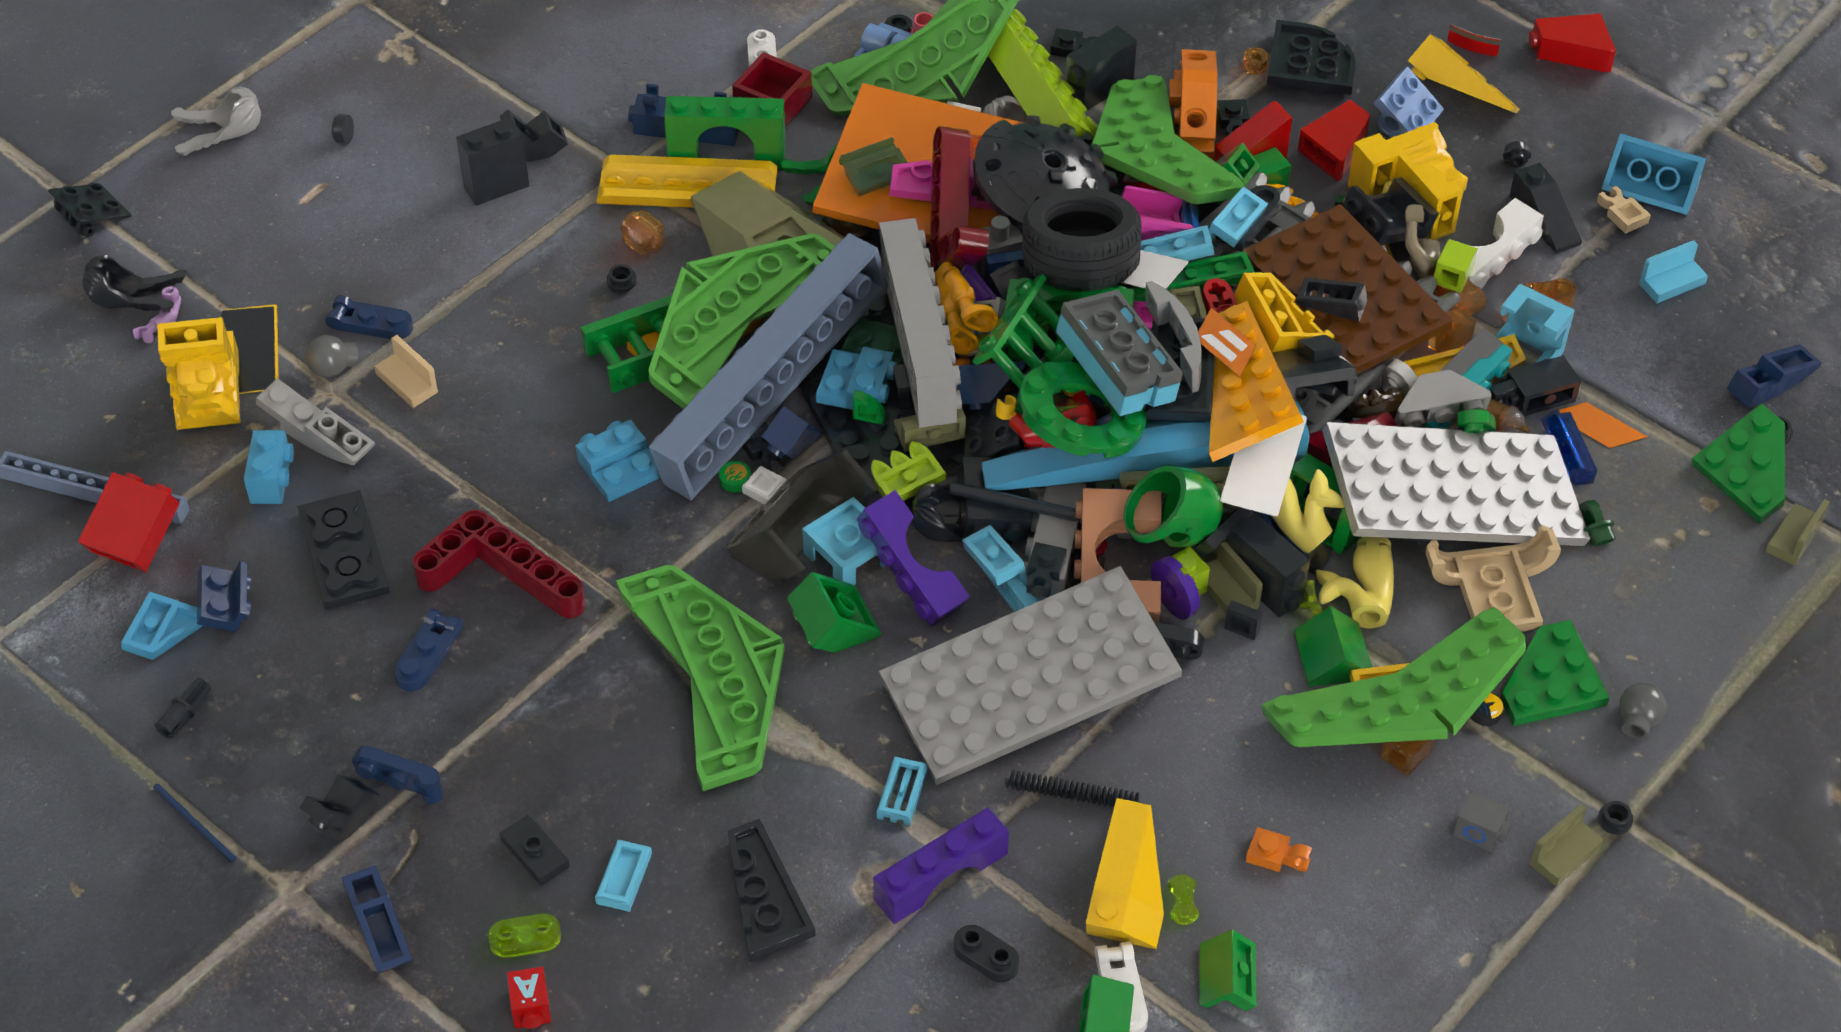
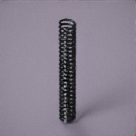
(1095, 797)

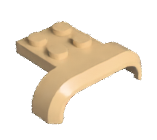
(1498, 576)

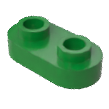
(1476, 421)

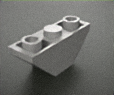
(1440, 398)

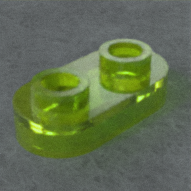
(524, 936)

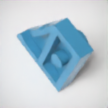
(159, 626)

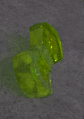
(1312, 602)
(1185, 910)

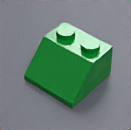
(832, 613)

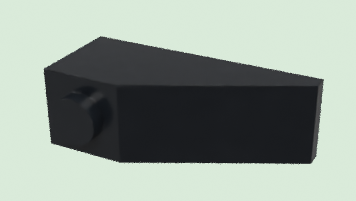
(1540, 192)

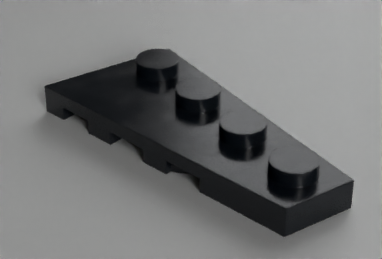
(767, 898)

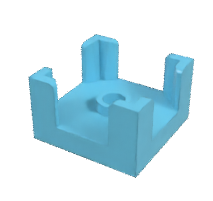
(1537, 321)
(839, 540)

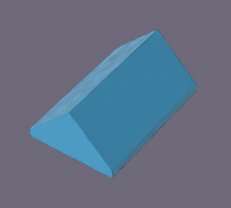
(1654, 174)

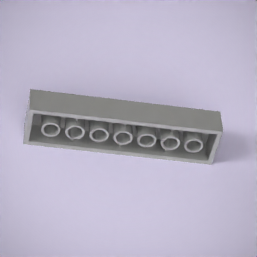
(919, 323)

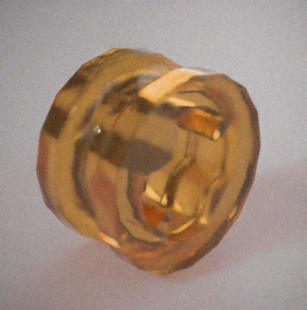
(1255, 61)

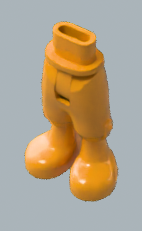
(958, 303)

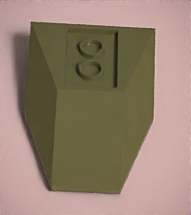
(747, 214)

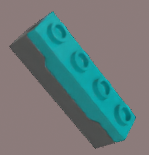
(1479, 362)

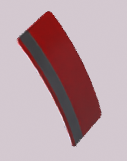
(1473, 42)

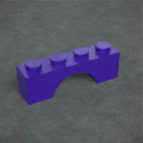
(933, 592)
(910, 881)

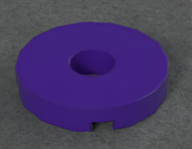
(1177, 590)

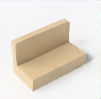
(407, 373)

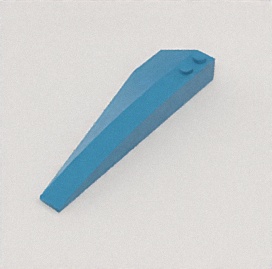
(1161, 444)

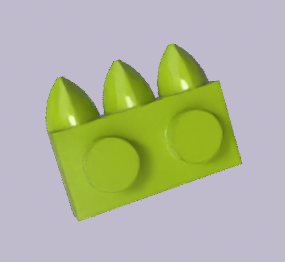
(907, 474)

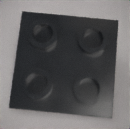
(86, 205)
(989, 434)

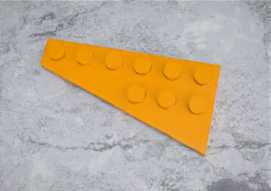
(1256, 402)

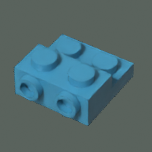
(851, 372)
(617, 459)

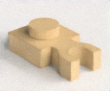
(1623, 212)

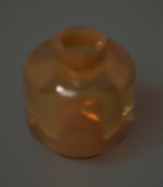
(642, 232)

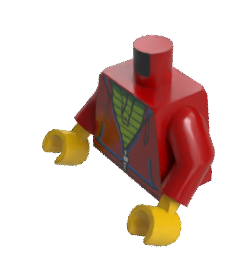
(1076, 409)

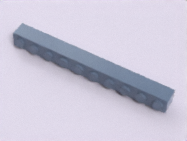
(65, 480)

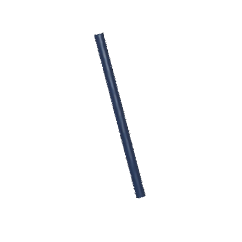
(194, 822)

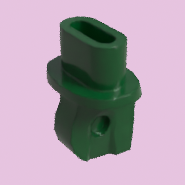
(1597, 528)

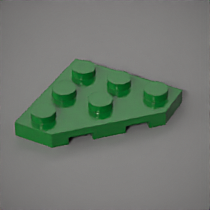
(1749, 463)
(1553, 677)

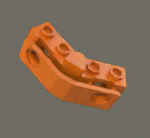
(1196, 96)

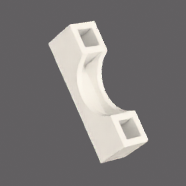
(1514, 229)

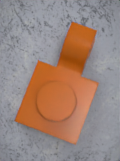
(1274, 849)

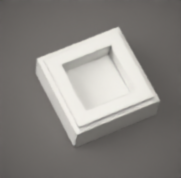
(763, 485)

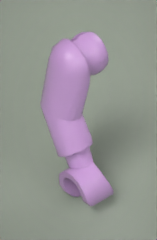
(147, 331)

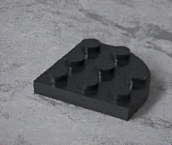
(1310, 59)

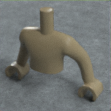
(1423, 251)

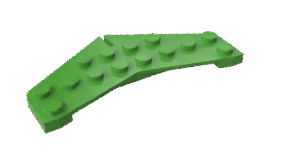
(945, 48)
(1141, 142)
(718, 302)
(730, 665)
(1412, 705)

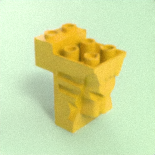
(1422, 162)
(201, 372)

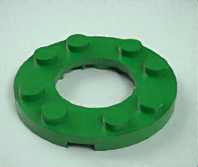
(1049, 424)

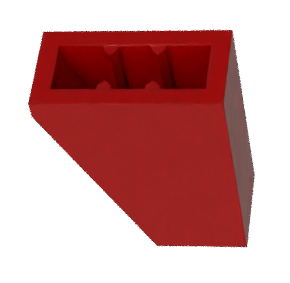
(1574, 41)
(1260, 133)
(1332, 137)

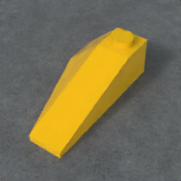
(1444, 65)
(1127, 886)

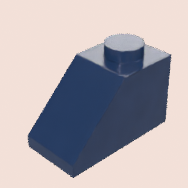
(983, 383)
(789, 434)

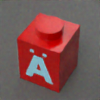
(529, 997)

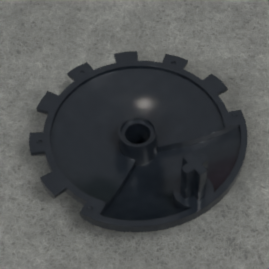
(1031, 160)

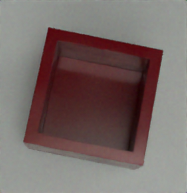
(776, 80)

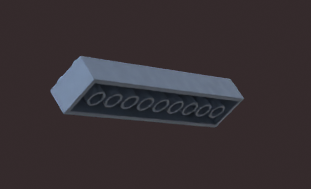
(768, 367)

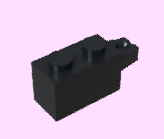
(1538, 386)

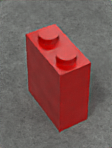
(129, 521)

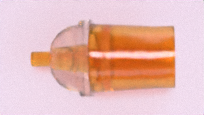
(1507, 418)

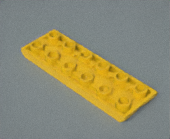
(671, 179)

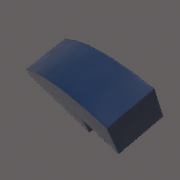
(1772, 375)
(376, 919)

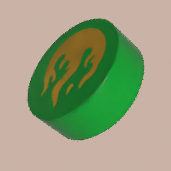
(733, 476)

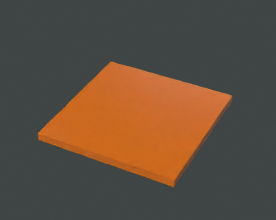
(912, 124)

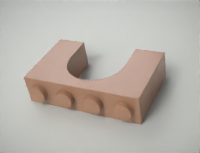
(1102, 517)

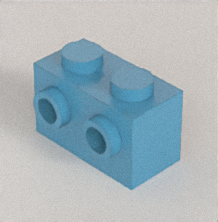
(268, 466)

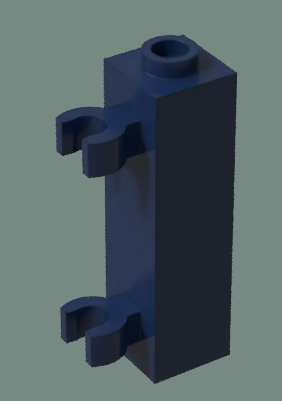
(649, 120)

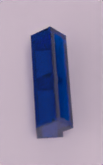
(1571, 446)

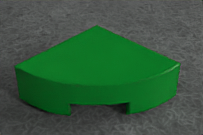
(867, 408)

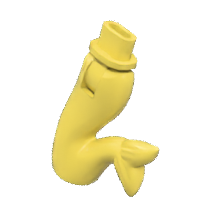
(1312, 527)
(1376, 575)

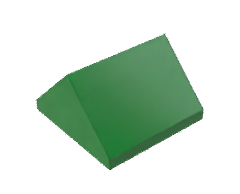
(1331, 648)

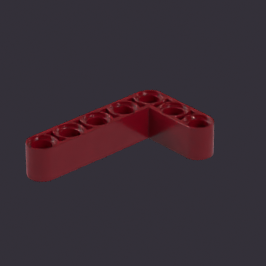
(949, 231)
(483, 537)

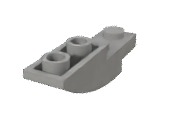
(314, 427)

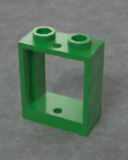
(1303, 472)

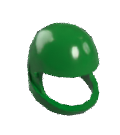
(1188, 510)

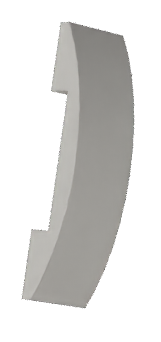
(1168, 309)

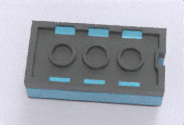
(1119, 352)

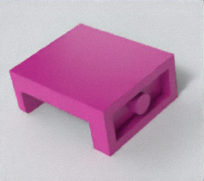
(1157, 211)

